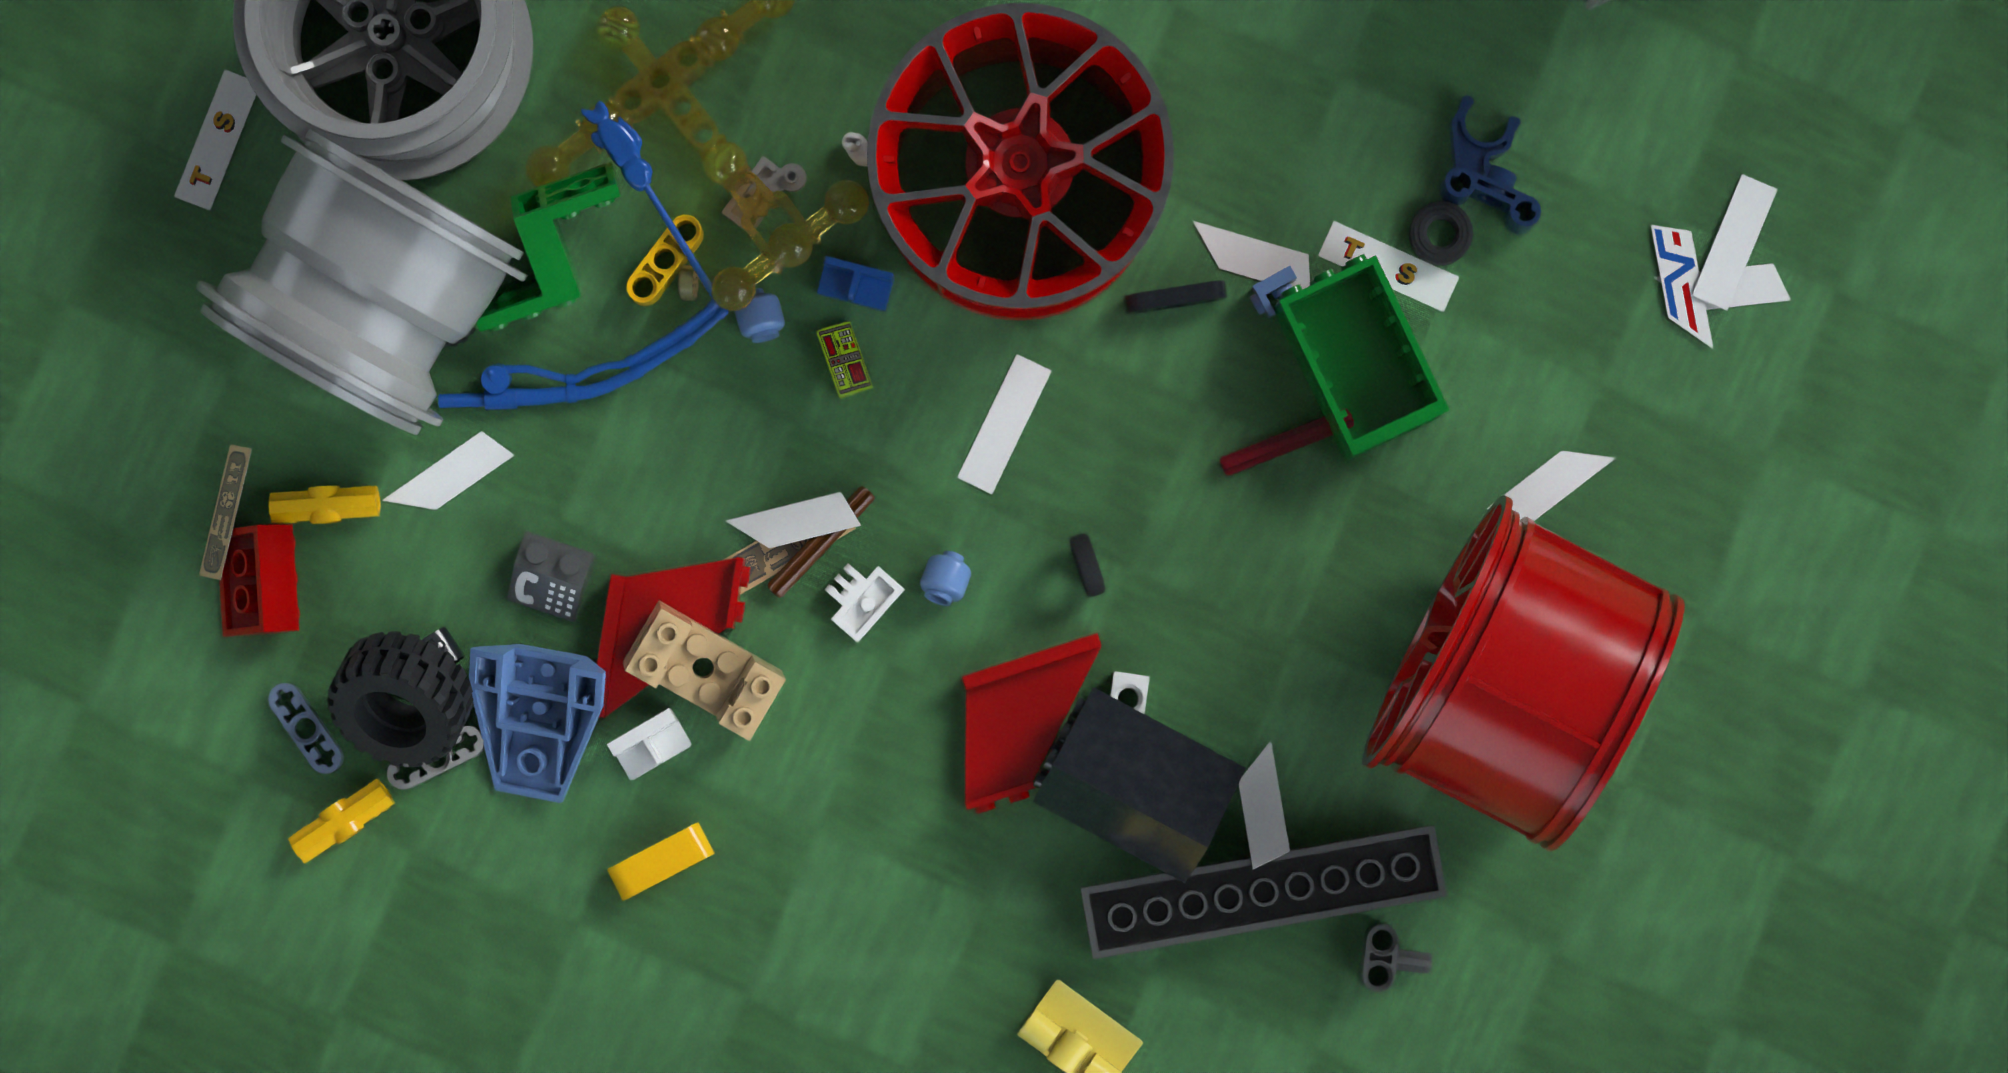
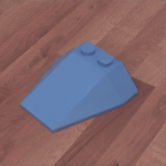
(534, 715)

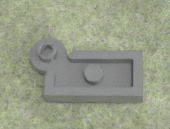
(788, 178)

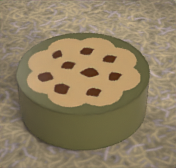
(688, 283)

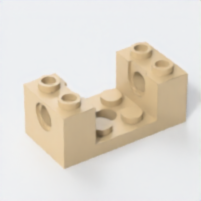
(734, 691)

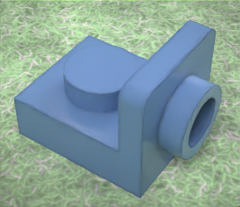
(1272, 285)

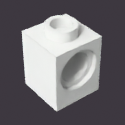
(1136, 682)

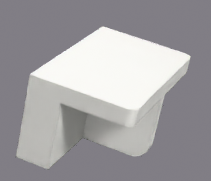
(650, 744)

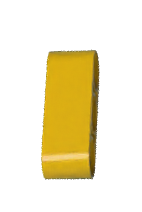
(663, 277)
(660, 861)

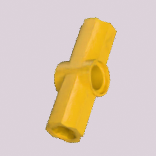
(324, 504)
(341, 821)

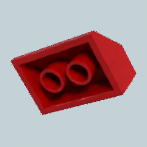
(260, 582)

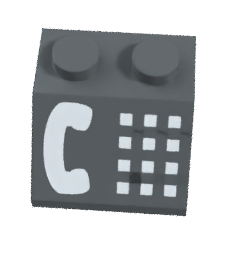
(550, 576)

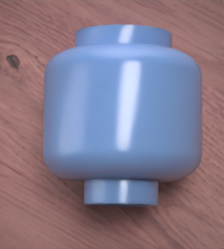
(761, 318)
(945, 578)

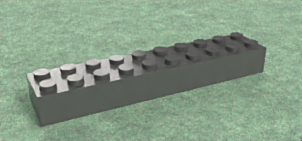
(1288, 890)

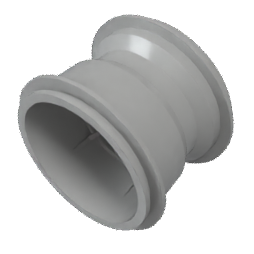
(426, 144)
(360, 282)

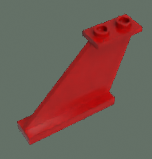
(700, 591)
(1016, 716)

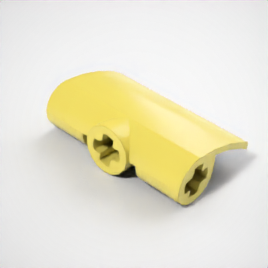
(1078, 1034)

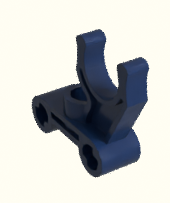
(1481, 179)

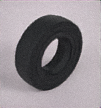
(1440, 211)
(1087, 565)

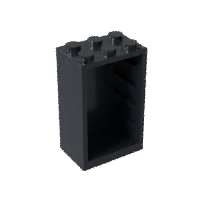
(1137, 784)

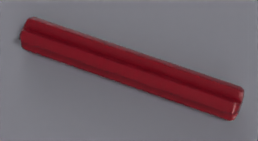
(1279, 445)

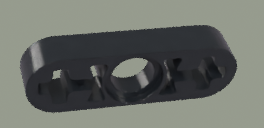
(1175, 297)

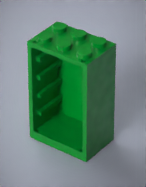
(1359, 356)

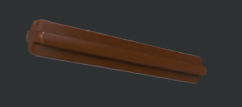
(815, 548)

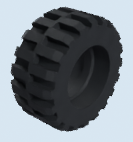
(410, 670)

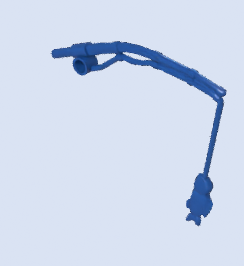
(624, 149)

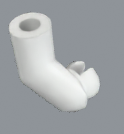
(856, 147)

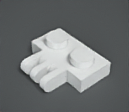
(863, 600)

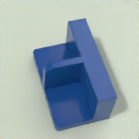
(855, 283)

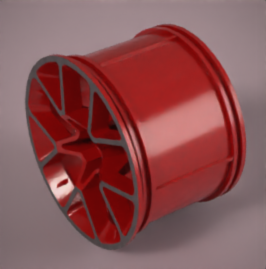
(1021, 156)
(1526, 677)

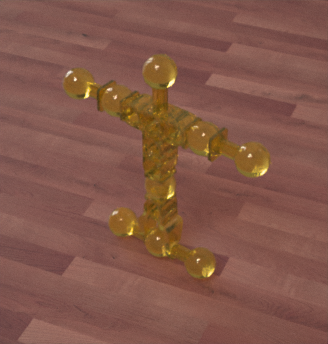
(722, 160)

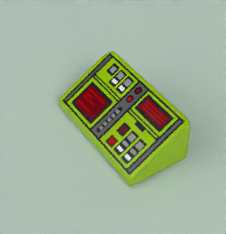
(844, 359)

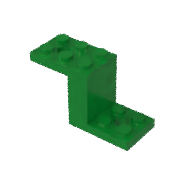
(554, 276)

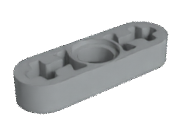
(464, 754)

